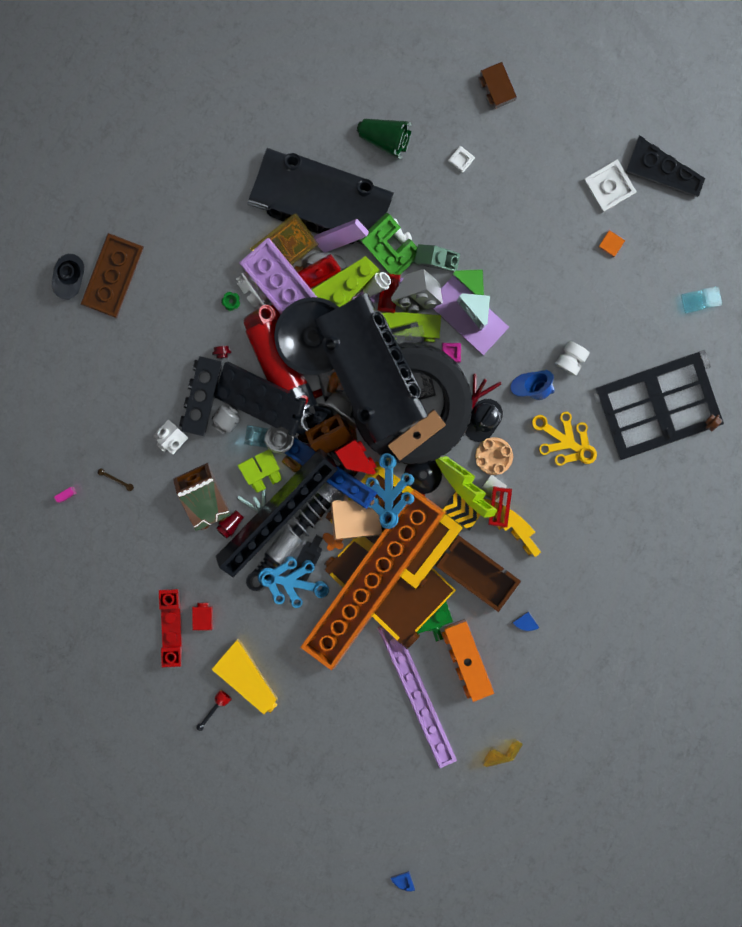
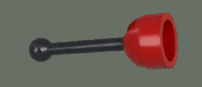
(221, 699)

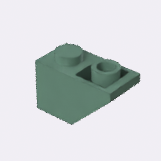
(437, 257)

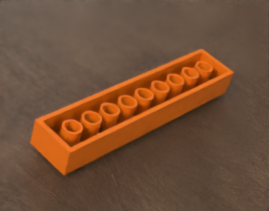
(372, 581)

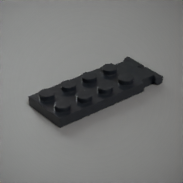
(259, 398)

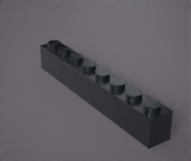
(276, 513)

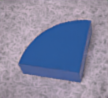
(526, 622)
(403, 881)

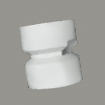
(572, 358)

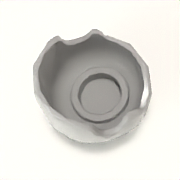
(278, 439)

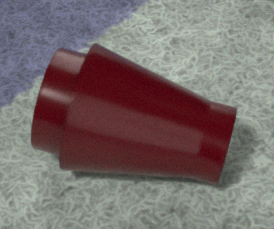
(230, 524)

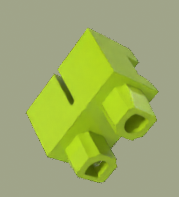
(268, 466)

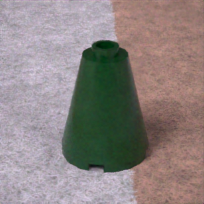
(387, 135)

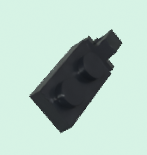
(310, 552)

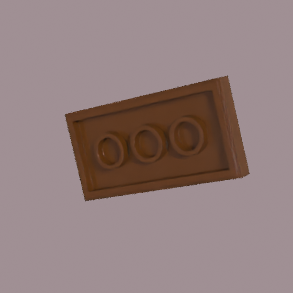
(112, 275)

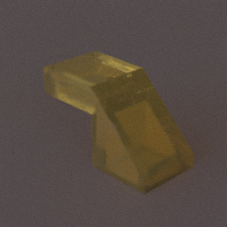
(497, 757)

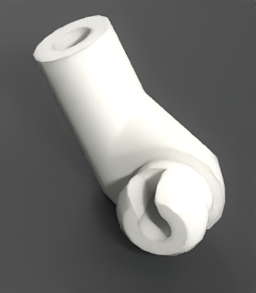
(400, 236)

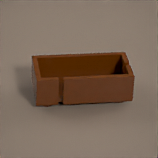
(478, 573)

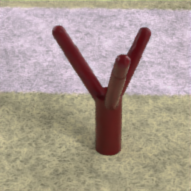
(476, 392)

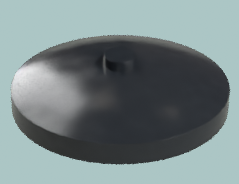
(299, 338)

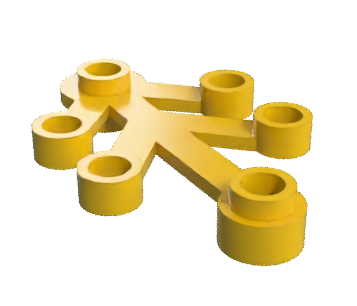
(567, 440)

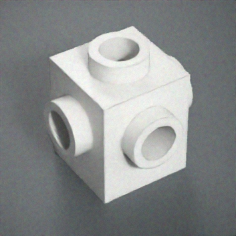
(170, 437)

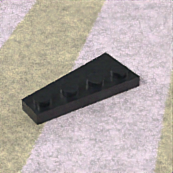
(657, 166)

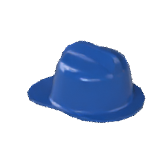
(534, 384)

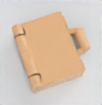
(353, 520)

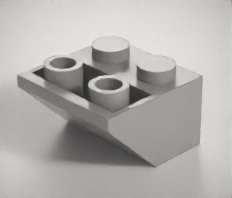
(418, 292)

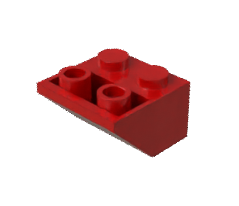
(353, 457)

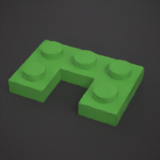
(376, 242)

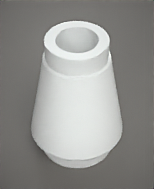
(377, 284)

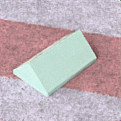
(476, 308)

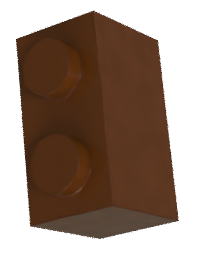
(497, 85)
(329, 434)

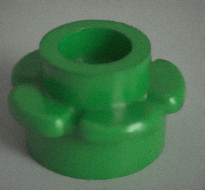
(230, 306)

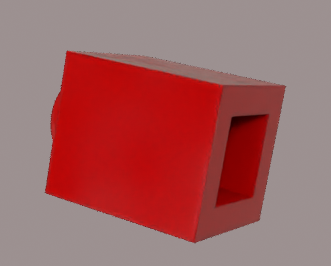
(202, 616)

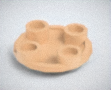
(494, 456)

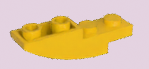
(520, 527)

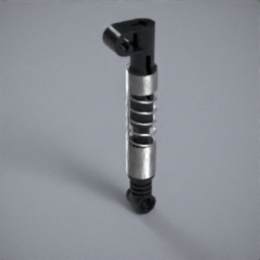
(289, 541)

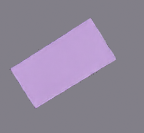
(275, 276)
(457, 318)

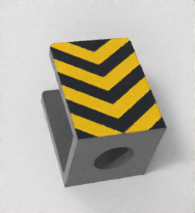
(461, 511)

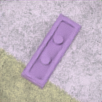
(341, 235)

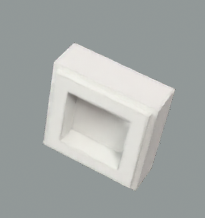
(461, 159)

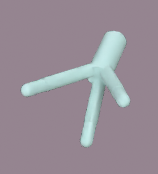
(259, 507)

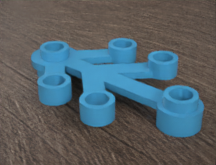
(390, 493)
(291, 581)

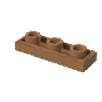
(407, 442)

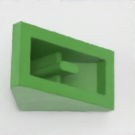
(472, 280)

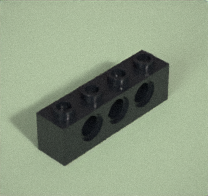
(199, 426)

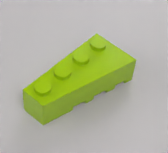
(347, 283)

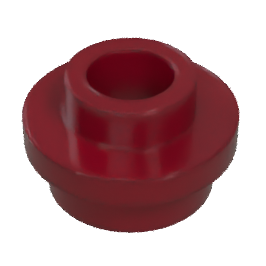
(221, 352)

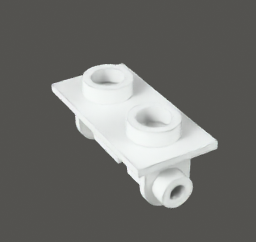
(257, 297)

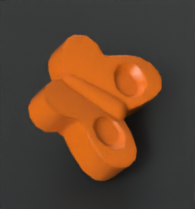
(329, 539)

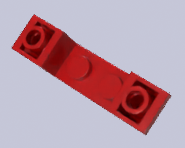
(171, 628)

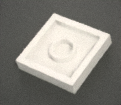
(610, 185)

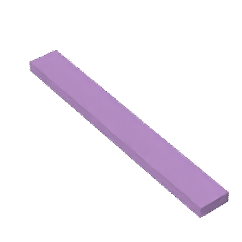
(419, 699)

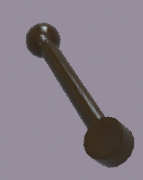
(101, 472)

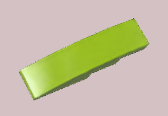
(462, 483)

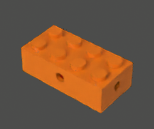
(473, 672)

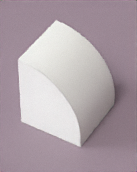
(488, 486)

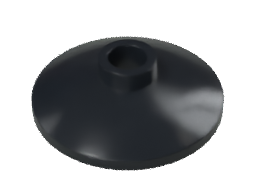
(433, 478)

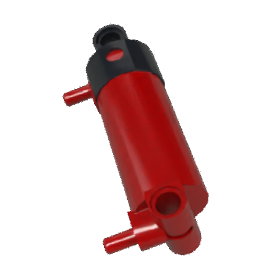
(260, 332)

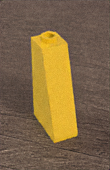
(243, 675)

